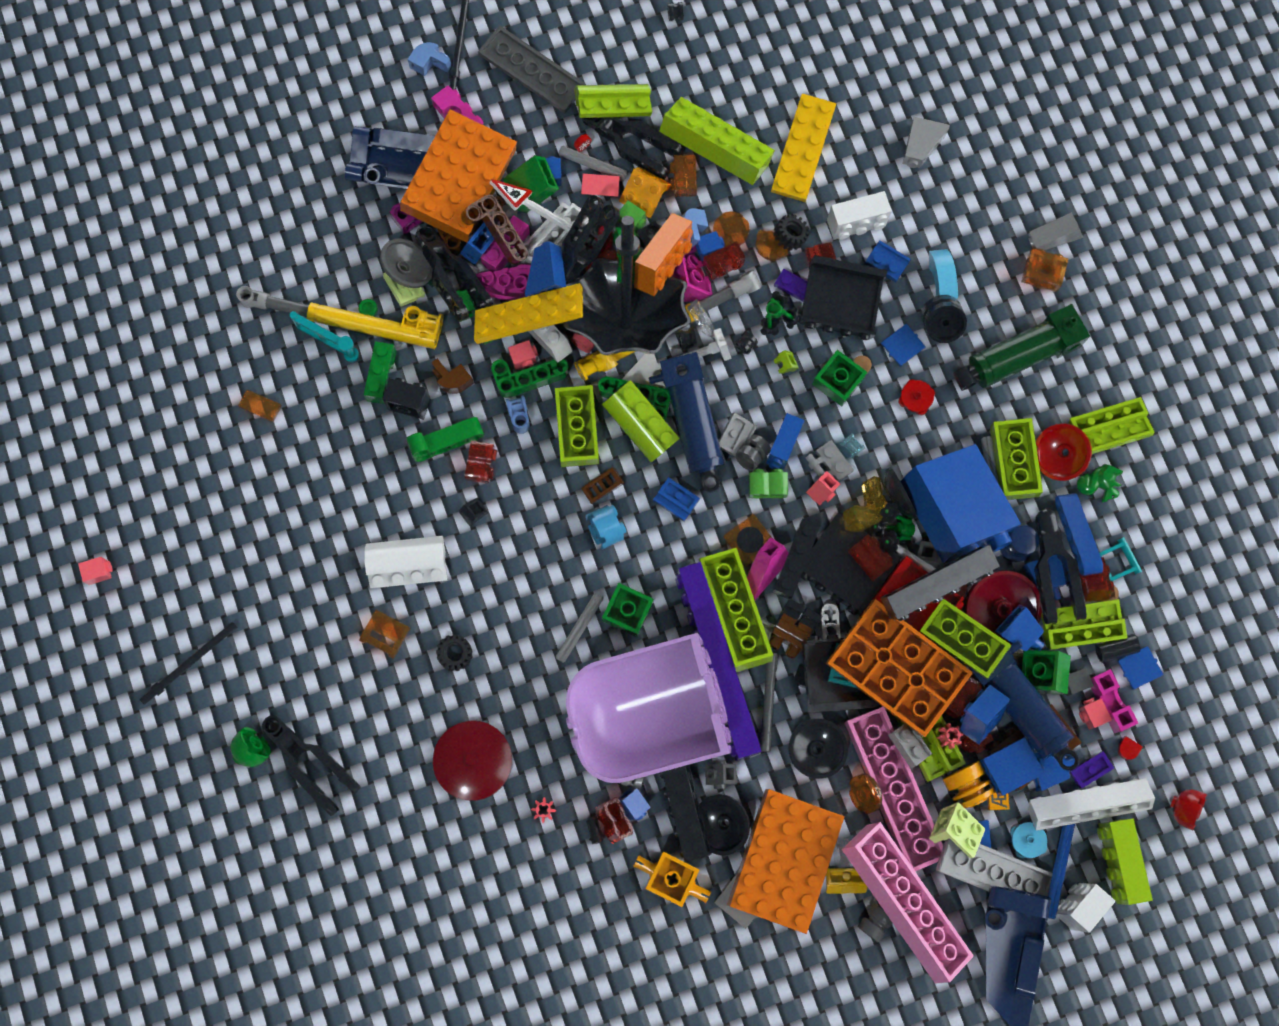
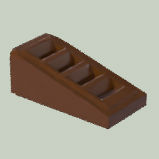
(619, 482)

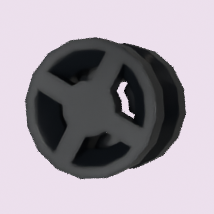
(675, 11)
(687, 337)
(746, 342)

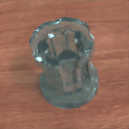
(852, 445)

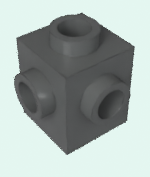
(720, 774)

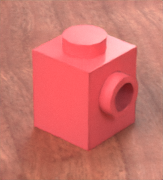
(523, 355)
(823, 488)
(95, 570)
(1094, 713)

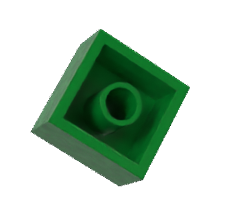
(839, 378)
(627, 610)
(1047, 670)

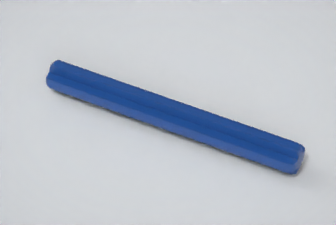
(1060, 868)

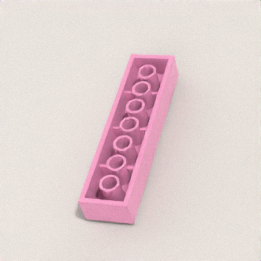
(902, 800)
(907, 903)

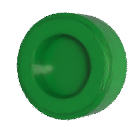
(368, 307)

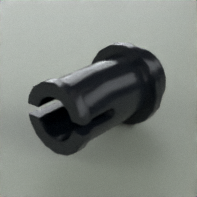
(594, 831)

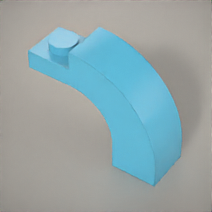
(944, 272)

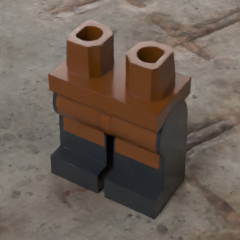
(791, 634)

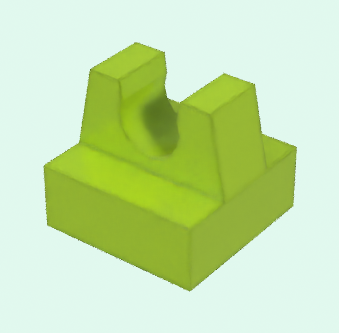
(788, 361)

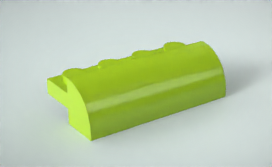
(613, 100)
(640, 421)
(1115, 425)
(1101, 625)
(942, 758)

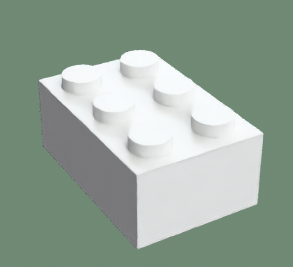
(859, 215)
(1084, 906)

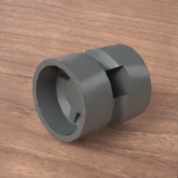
(753, 452)
(875, 923)

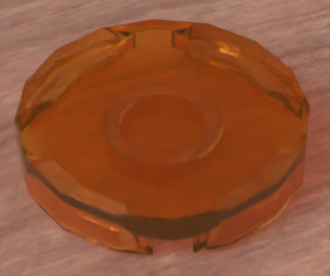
(732, 228)
(865, 793)

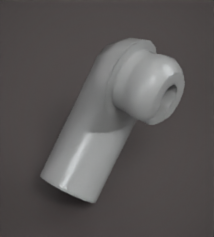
(479, 268)

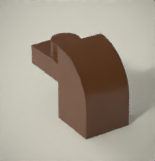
(453, 381)

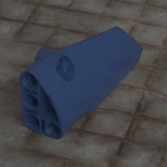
(1014, 951)

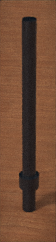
(454, 74)
(158, 688)

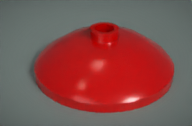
(1050, 452)

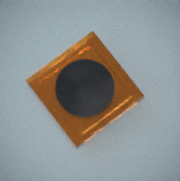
(748, 539)

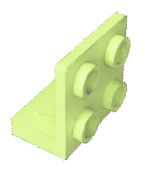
(960, 827)

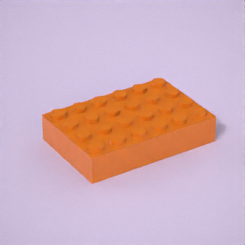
(457, 174)
(899, 668)
(785, 861)

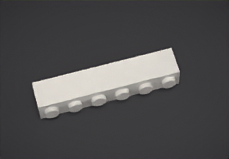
(1091, 804)

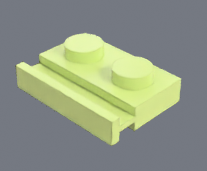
(403, 294)

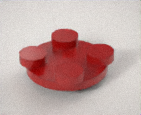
(917, 396)

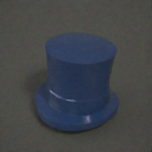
(1024, 544)

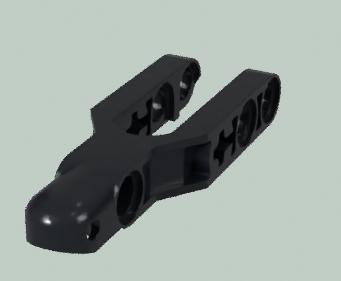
(614, 129)
(577, 253)
(441, 258)
(1052, 544)
(293, 747)

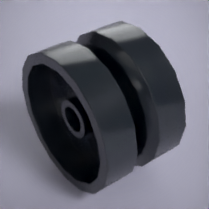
(944, 319)

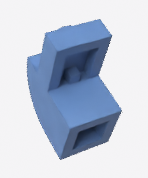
(427, 55)
(699, 223)

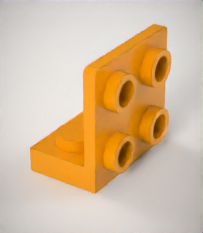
(644, 190)

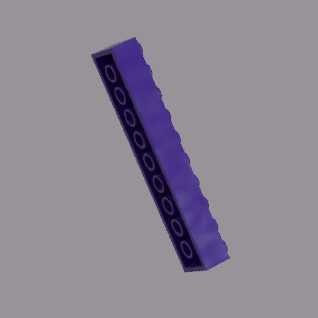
(706, 623)

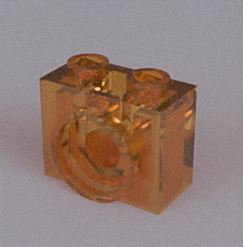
(1053, 264)

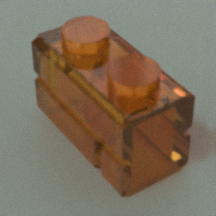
(684, 175)

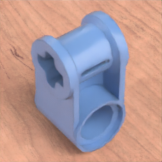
(518, 411)

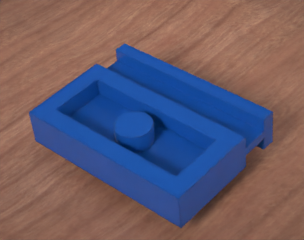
(888, 259)
(676, 499)

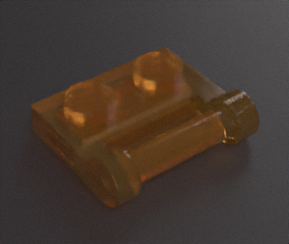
(388, 628)

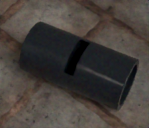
(1117, 649)

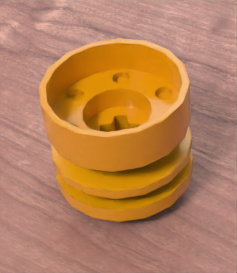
(969, 785)

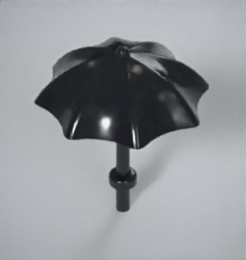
(617, 313)

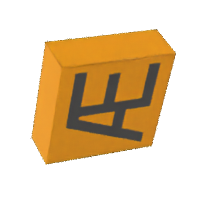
(998, 803)

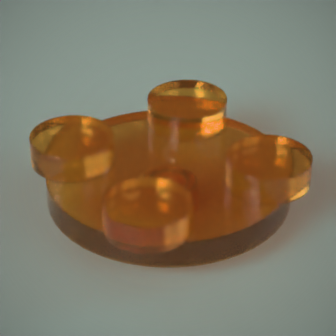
(768, 247)

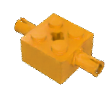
(677, 891)

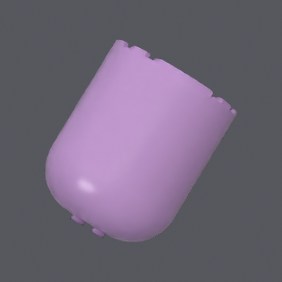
(647, 711)

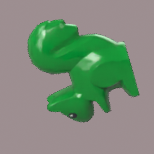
(1103, 478)

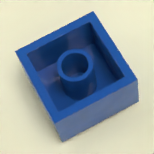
(983, 714)

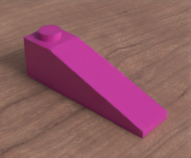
(690, 271)
(506, 283)

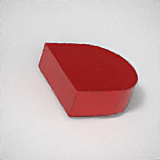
(1128, 748)

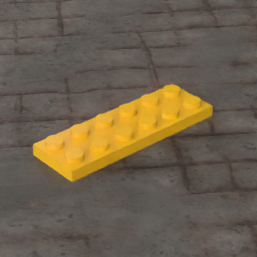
(803, 147)
(528, 313)

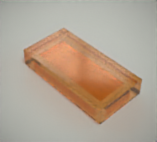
(259, 405)

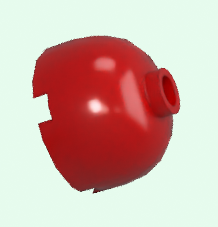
(1188, 807)

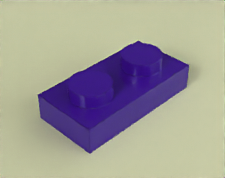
(791, 284)
(1091, 770)

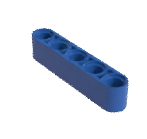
(1079, 534)

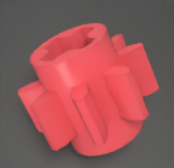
(944, 736)
(549, 810)

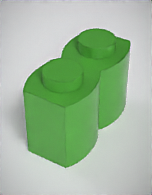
(768, 485)

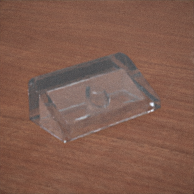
(701, 318)

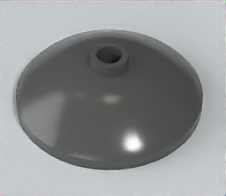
(405, 263)

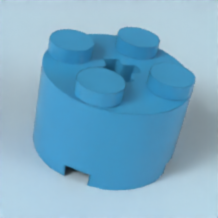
(605, 526)

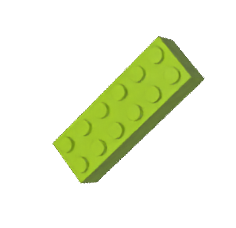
(716, 140)
(737, 610)

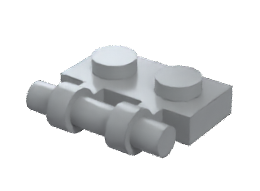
(832, 459)

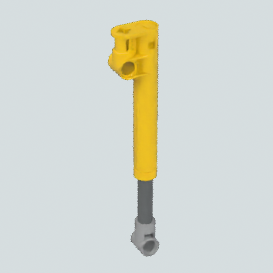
(422, 331)
(600, 363)

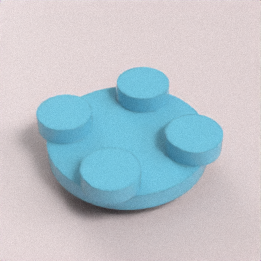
(1028, 841)

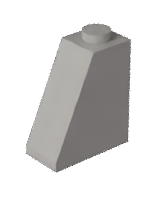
(923, 140)
(1056, 233)

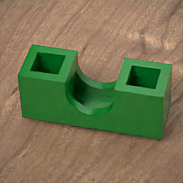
(380, 365)

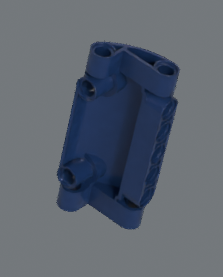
(393, 151)

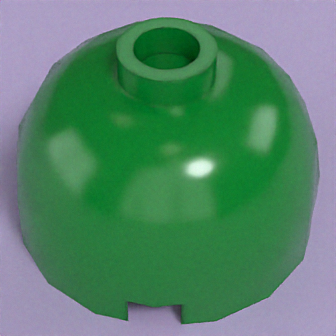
(249, 749)

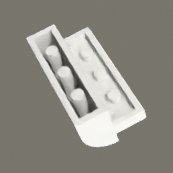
(551, 232)
(405, 562)

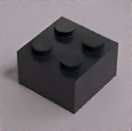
(406, 398)

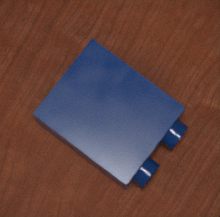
(960, 503)

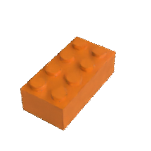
(663, 254)

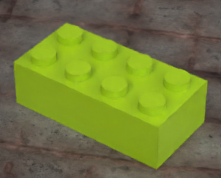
(576, 426)
(1016, 458)
(965, 638)
(1124, 862)

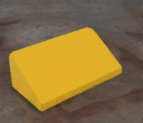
(844, 881)

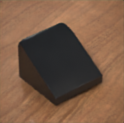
(473, 511)
(799, 678)

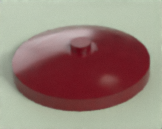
(997, 595)
(472, 760)

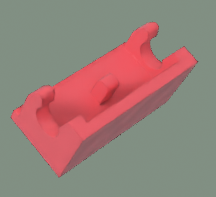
(600, 185)

